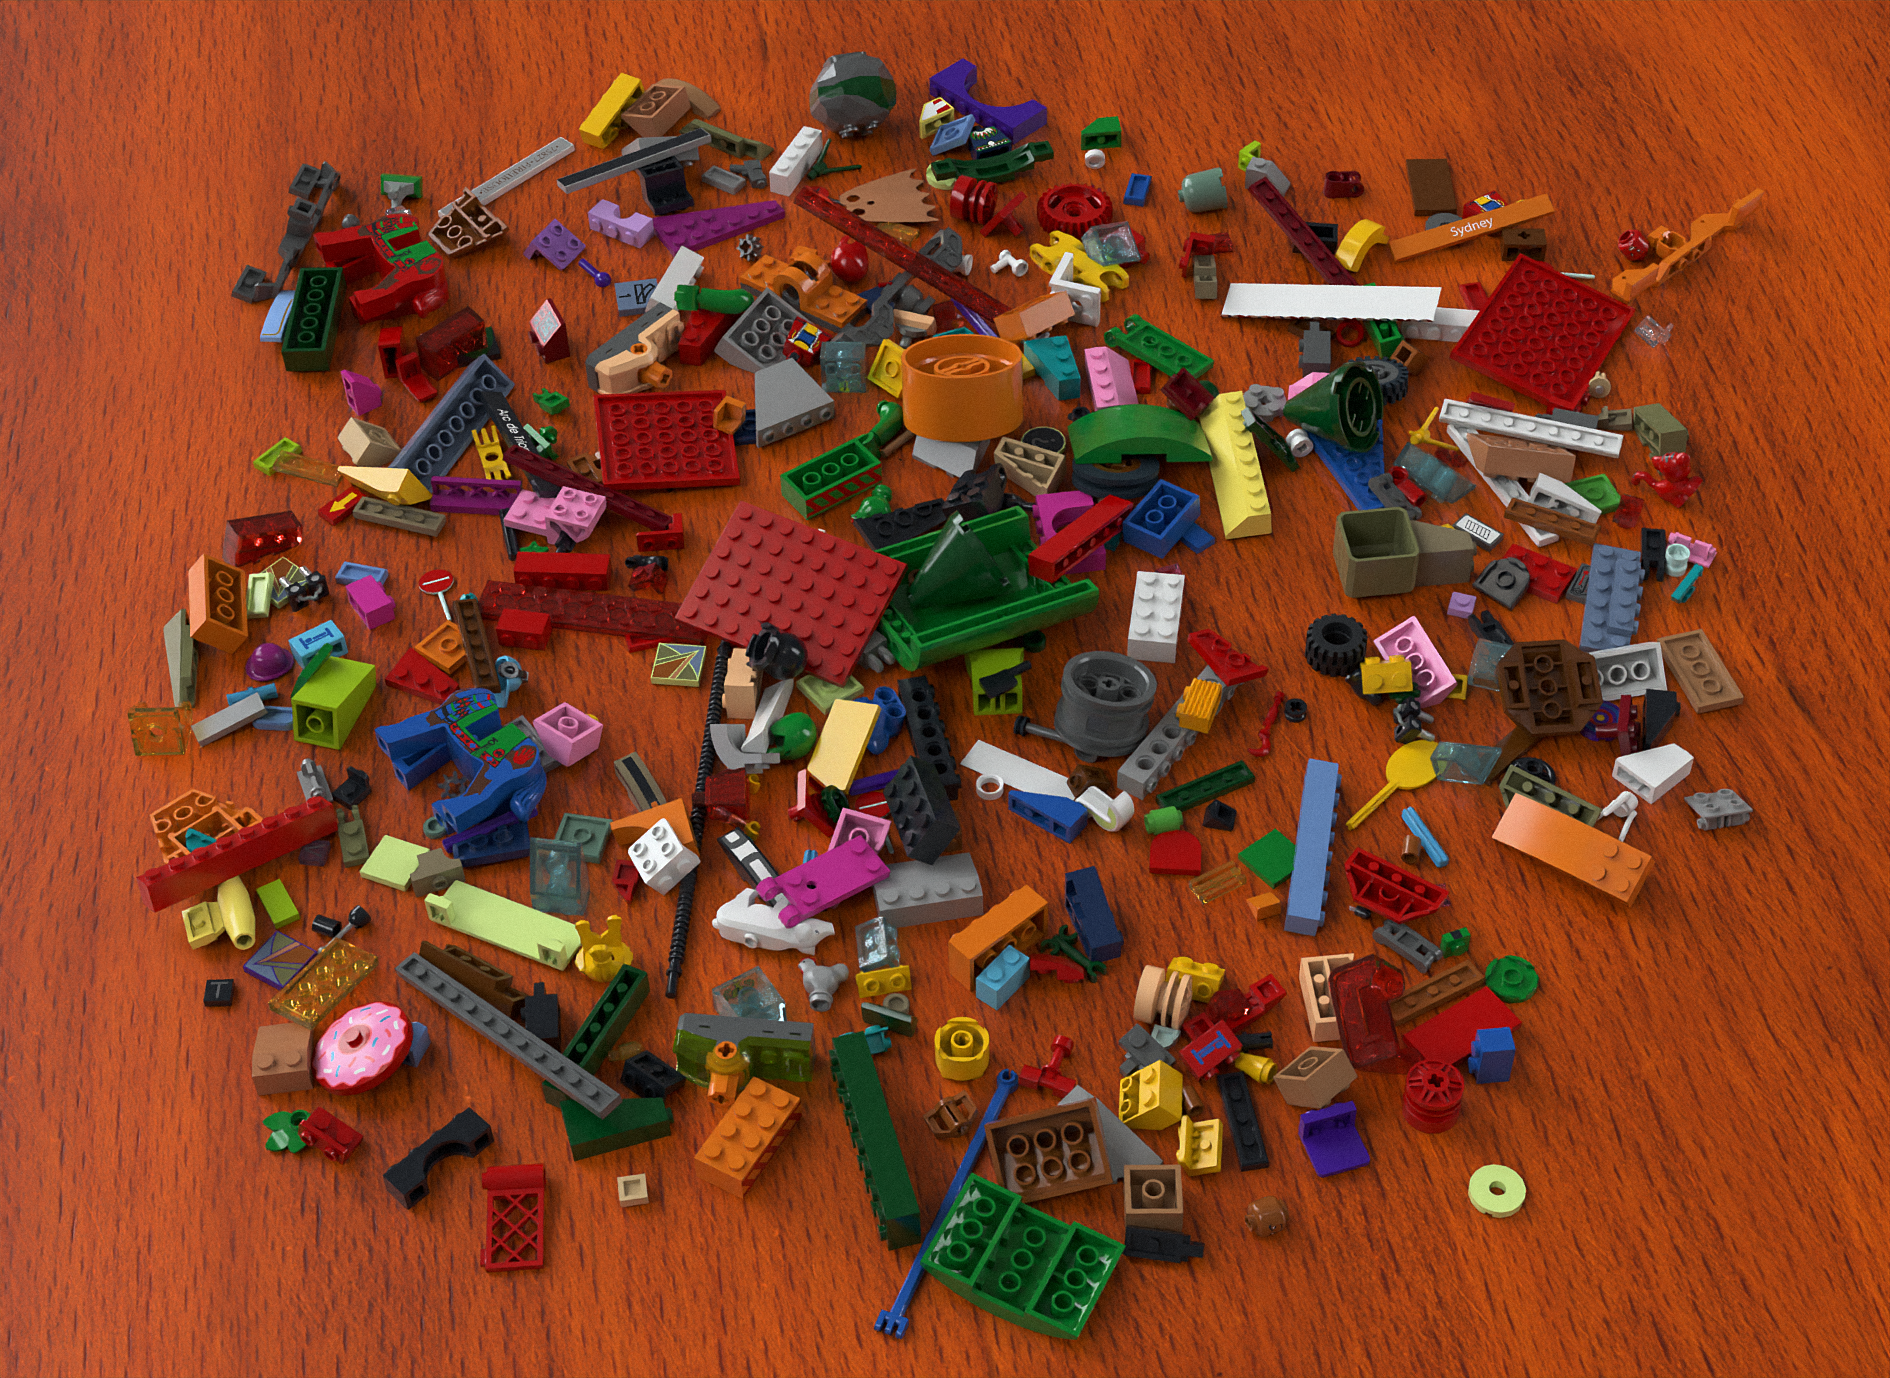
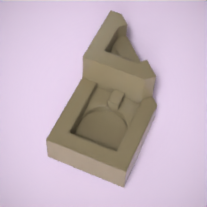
(1615, 419)

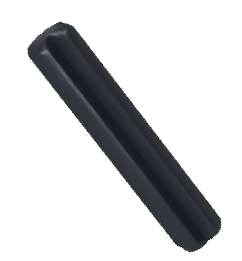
(509, 537)

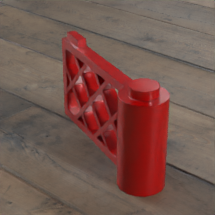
(510, 1183)

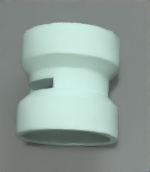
(1676, 560)

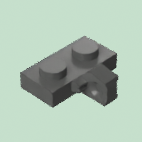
(1141, 1051)

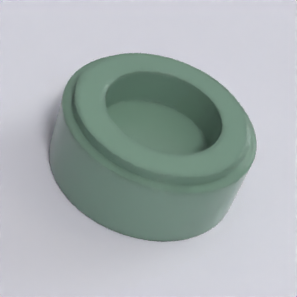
(433, 829)

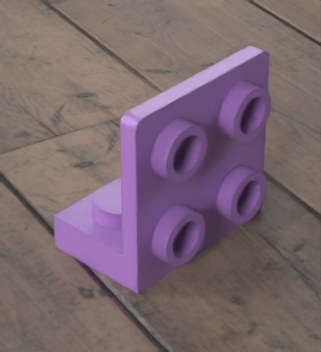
(556, 245)

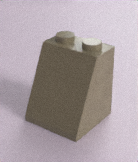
(1443, 555)

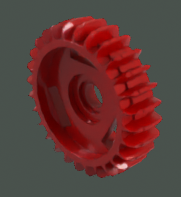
(1073, 199)

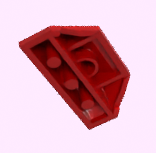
(1390, 888)

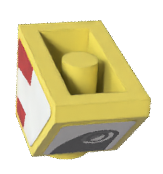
(934, 115)

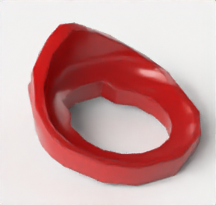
(1353, 324)

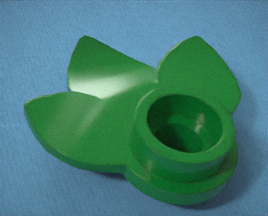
(285, 1131)

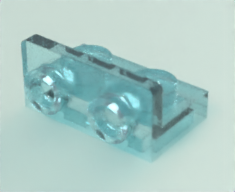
(877, 944)

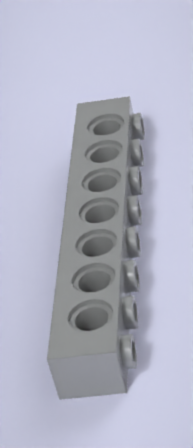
(1163, 746)

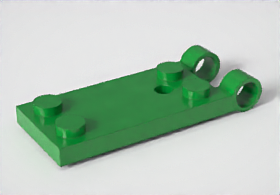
(1158, 348)

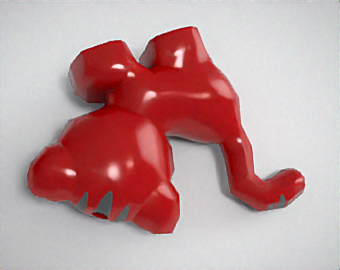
(1677, 485)

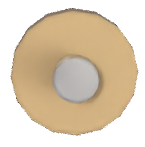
(1599, 385)

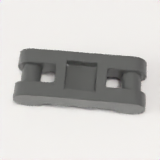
(1391, 496)
(1408, 944)

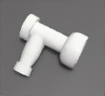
(1019, 267)

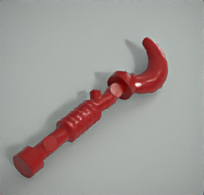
(1264, 734)

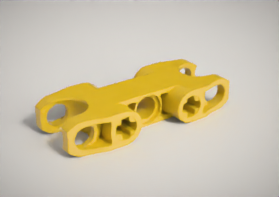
(1084, 269)

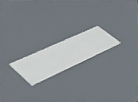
(1016, 771)

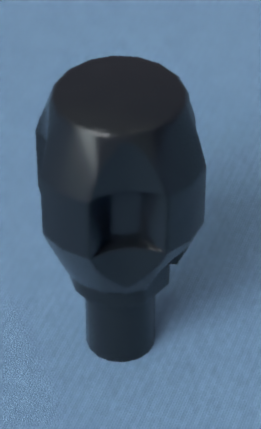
(1012, 500)

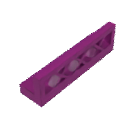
(475, 501)

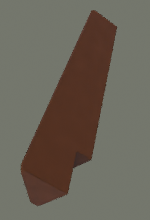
(477, 976)

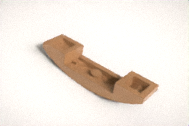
(701, 102)

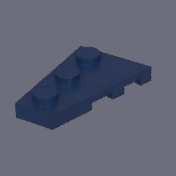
(498, 846)

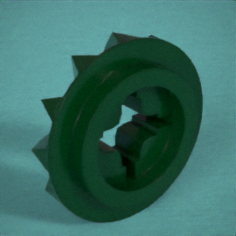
(834, 801)

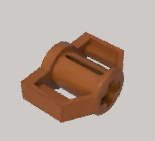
(944, 1109)

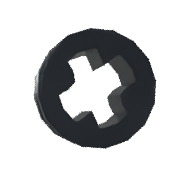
(1295, 716)

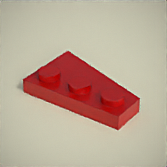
(1224, 661)
(421, 678)

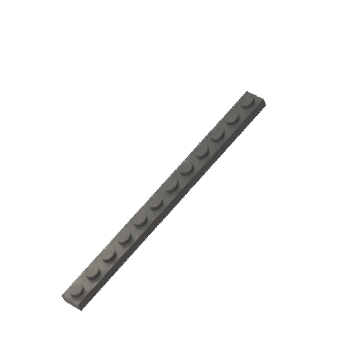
(509, 1036)

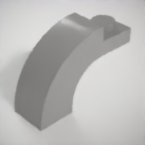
(728, 743)

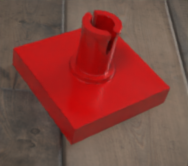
(1005, 216)
(810, 804)

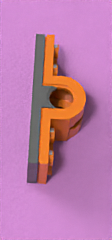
(811, 297)

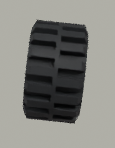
(1336, 644)

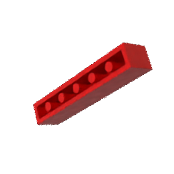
(1079, 539)

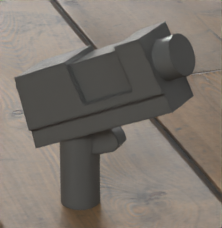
(753, 171)

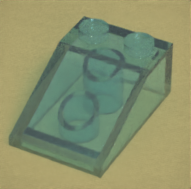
(558, 876)

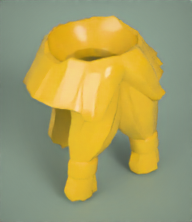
(597, 951)

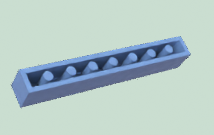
(1312, 846)

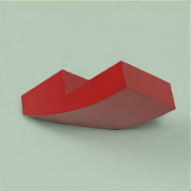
(626, 879)

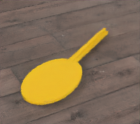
(1407, 770)

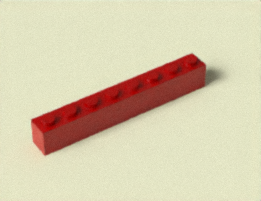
(236, 853)

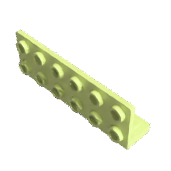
(505, 924)

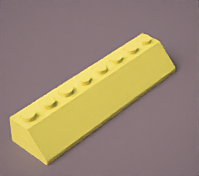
(1235, 468)

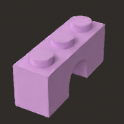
(633, 230)

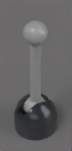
(357, 918)

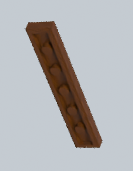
(476, 645)

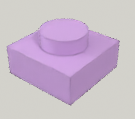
(1461, 605)

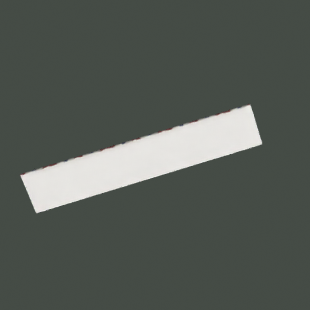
(1332, 302)

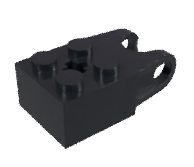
(977, 493)

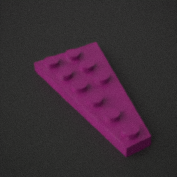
(712, 226)

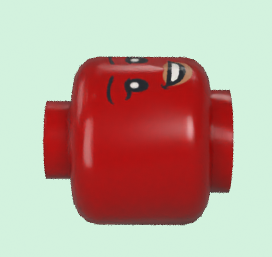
(1633, 245)

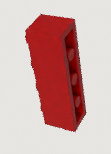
(564, 570)

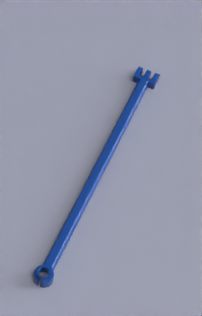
(896, 1317)

